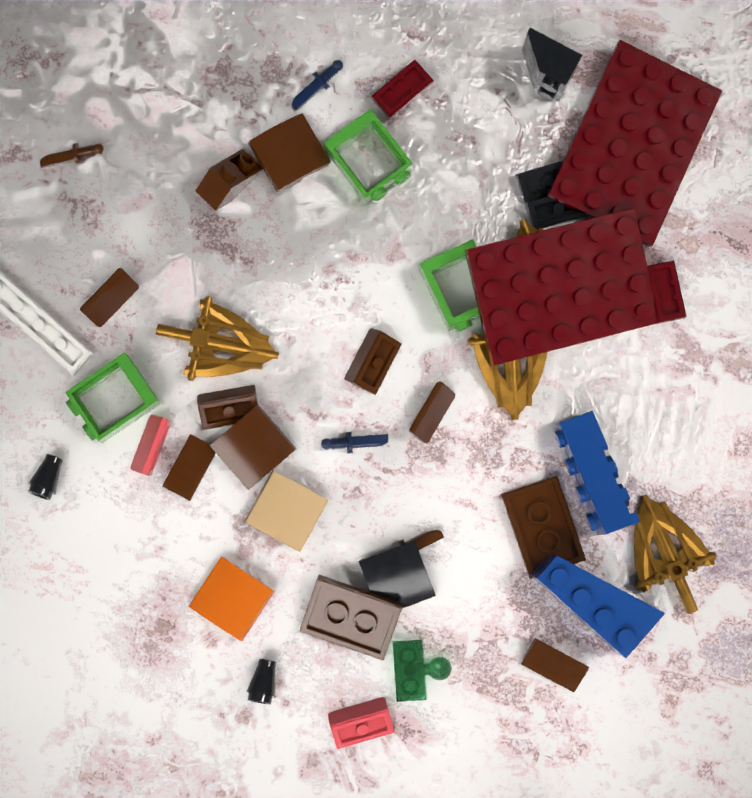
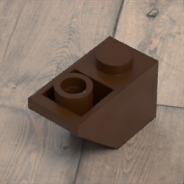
(228, 179)

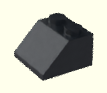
(549, 64)

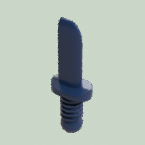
(317, 84)
(354, 442)

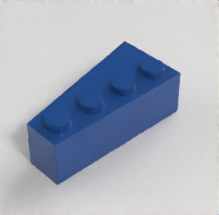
(594, 474)
(603, 608)

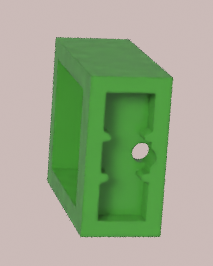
(350, 134)
(440, 263)
(78, 407)

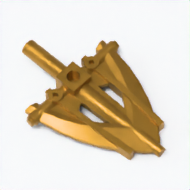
(250, 350)
(513, 391)
(656, 522)

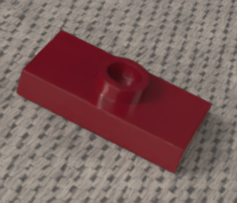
(402, 89)
(667, 292)

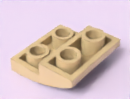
(286, 510)

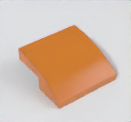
(231, 599)

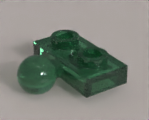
(412, 670)

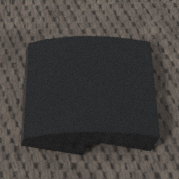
(541, 209)
(398, 575)

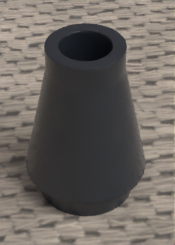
(46, 478)
(263, 683)

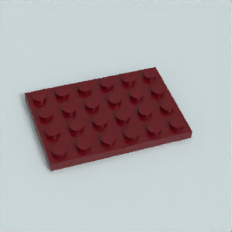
(635, 140)
(561, 286)

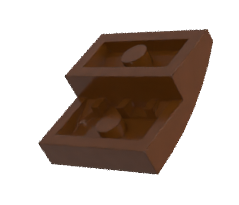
(289, 152)
(253, 447)

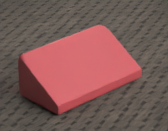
(150, 445)
(360, 722)

